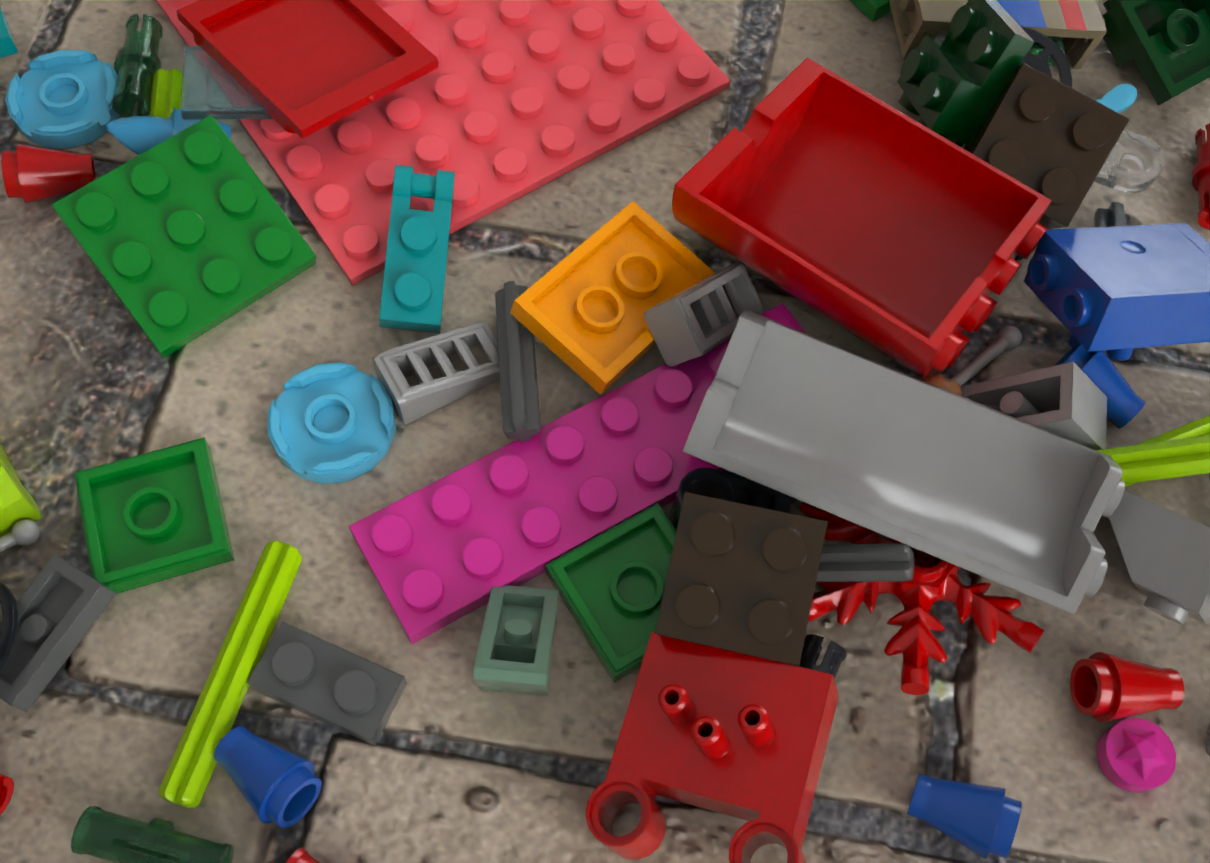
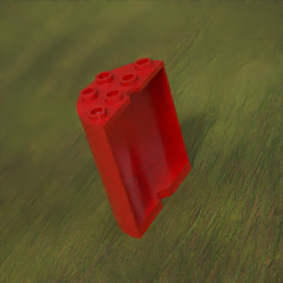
(864, 216)

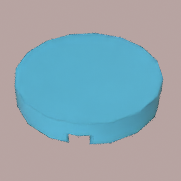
(63, 99)
(331, 423)

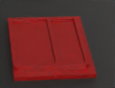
(308, 56)

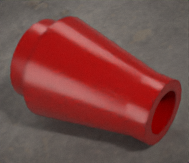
(44, 173)
(1122, 688)

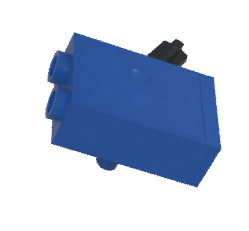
(1125, 283)

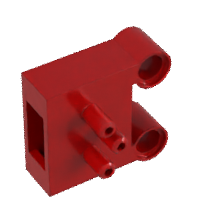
(720, 737)

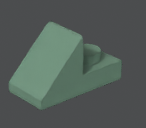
(517, 640)

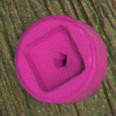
(1136, 755)

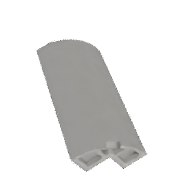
(909, 461)

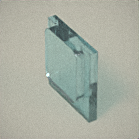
(214, 91)

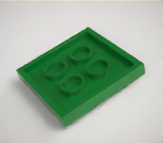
(185, 235)

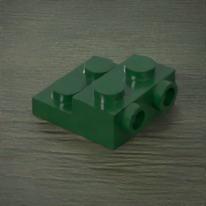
(1163, 39)
(962, 77)

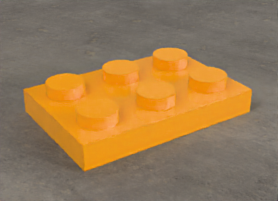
(597, 296)

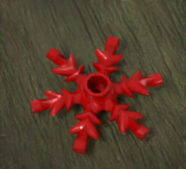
(931, 582)

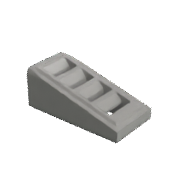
(702, 315)
(432, 394)

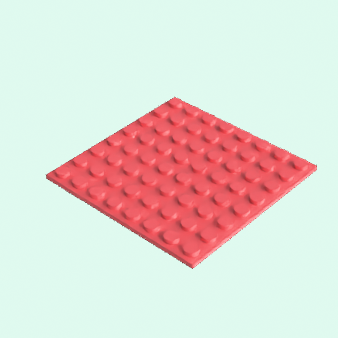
(508, 109)

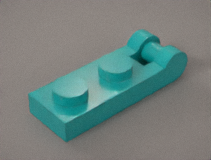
(416, 252)

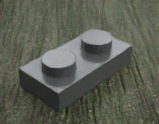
(51, 623)
(328, 683)

